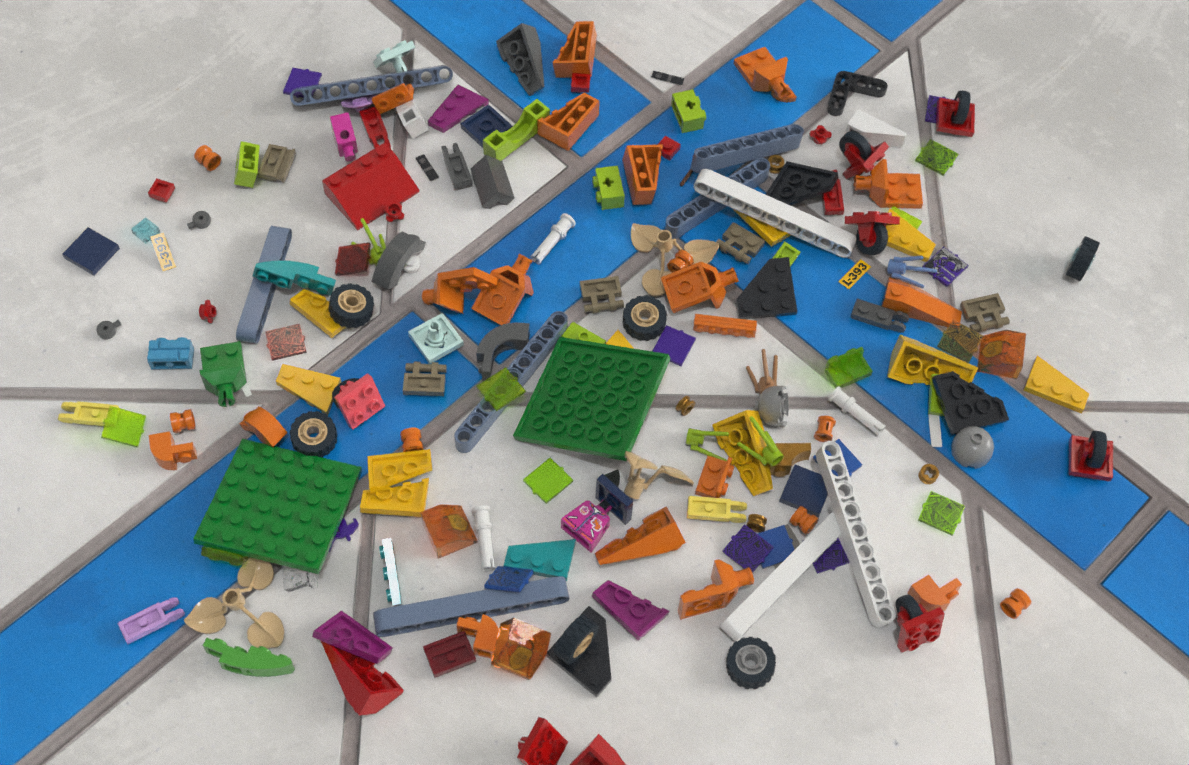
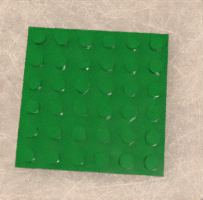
(592, 398)
(278, 506)

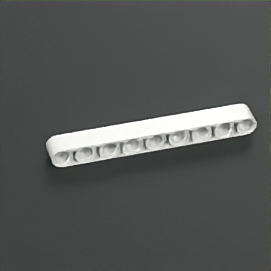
(775, 213)
(853, 543)
(782, 578)

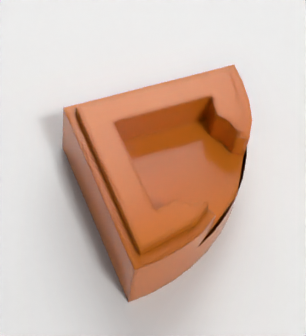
(791, 97)

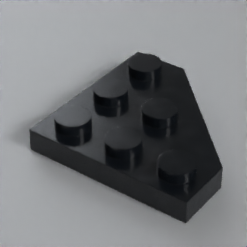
(800, 183)
(769, 292)
(967, 403)
(593, 666)

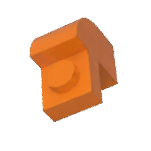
(264, 426)
(168, 453)
(931, 596)
(484, 633)

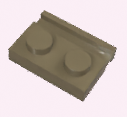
(276, 163)

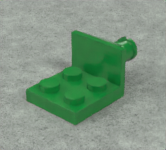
(223, 370)

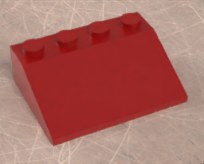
(369, 185)

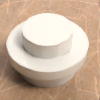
(412, 264)

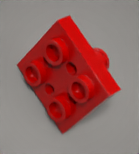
(542, 745)

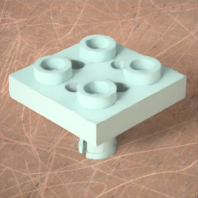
(394, 55)
(432, 334)

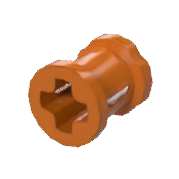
(825, 428)

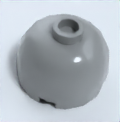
(773, 405)
(972, 447)

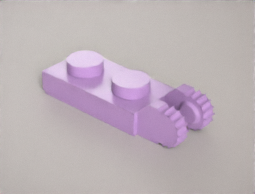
(149, 620)

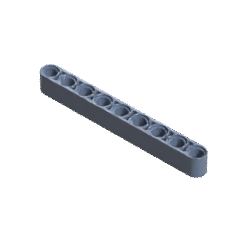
(363, 90)
(525, 357)
(488, 602)

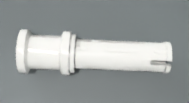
(557, 233)
(849, 405)
(483, 529)

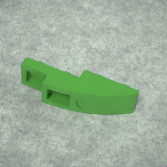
(255, 662)

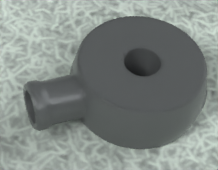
(200, 219)
(107, 329)

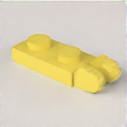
(84, 413)
(715, 509)

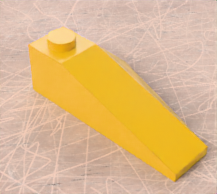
(916, 361)
(741, 429)

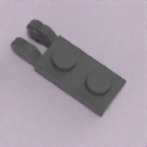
(457, 167)
(879, 316)

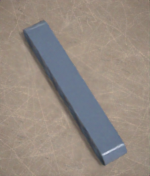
(747, 148)
(693, 212)
(260, 292)

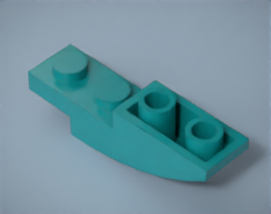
(288, 272)

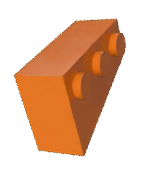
(578, 52)
(570, 122)
(641, 171)

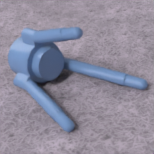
(898, 266)

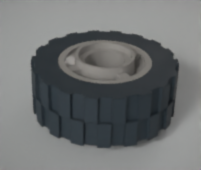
(755, 650)

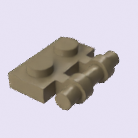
(743, 240)
(601, 289)
(983, 307)
(424, 384)

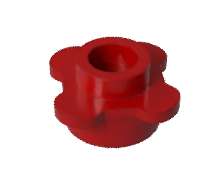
(820, 134)
(393, 207)
(207, 311)

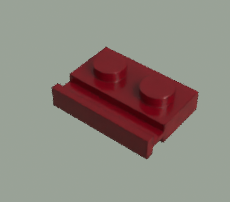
(449, 654)

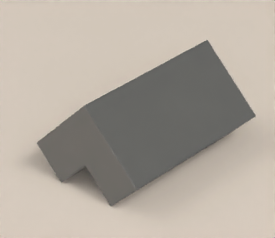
(492, 182)

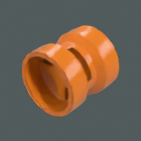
(207, 157)
(681, 260)
(182, 421)
(411, 439)
(803, 520)
(1015, 603)

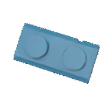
(170, 353)

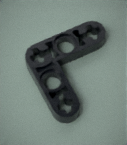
(851, 85)

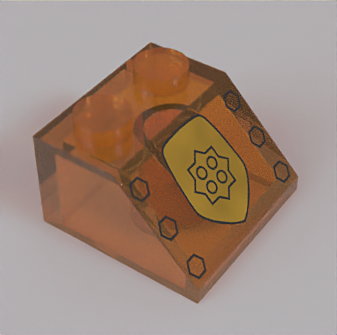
(1002, 353)
(447, 529)
(520, 648)

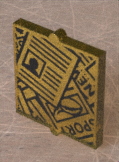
(960, 341)

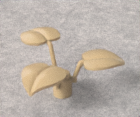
(648, 236)
(636, 482)
(208, 613)

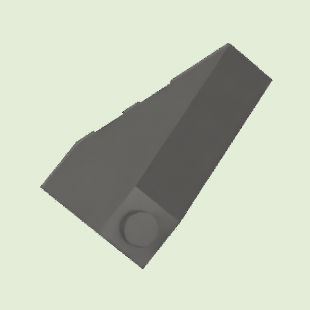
(523, 54)

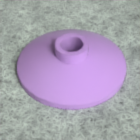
(358, 103)

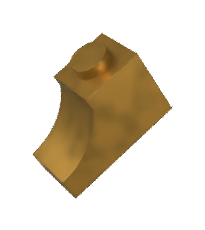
(792, 454)

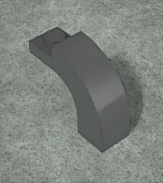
(394, 258)
(500, 339)

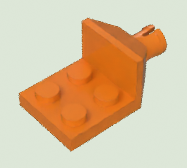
(763, 71)
(891, 189)
(451, 285)
(697, 285)
(502, 300)
(716, 595)

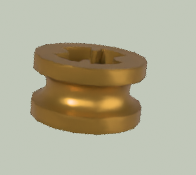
(778, 160)
(685, 405)
(932, 470)
(756, 522)

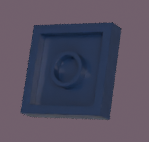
(484, 123)
(91, 251)
(806, 490)
(619, 501)

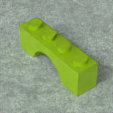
(502, 144)

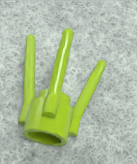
(376, 251)
(696, 438)
(771, 453)

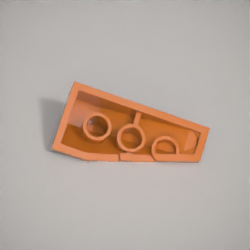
(918, 303)
(654, 537)

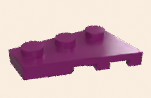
(455, 107)
(631, 612)
(352, 637)

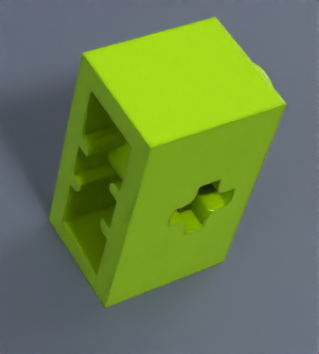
(688, 111)
(246, 164)
(609, 187)

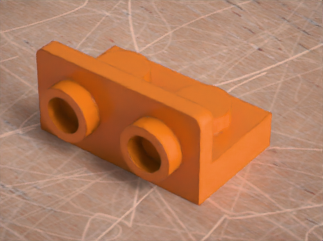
(393, 97)
(713, 477)

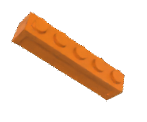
(725, 325)

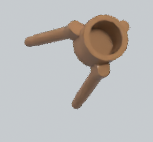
(765, 381)

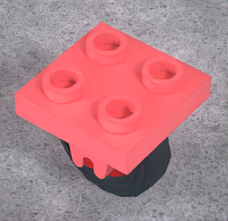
(357, 399)

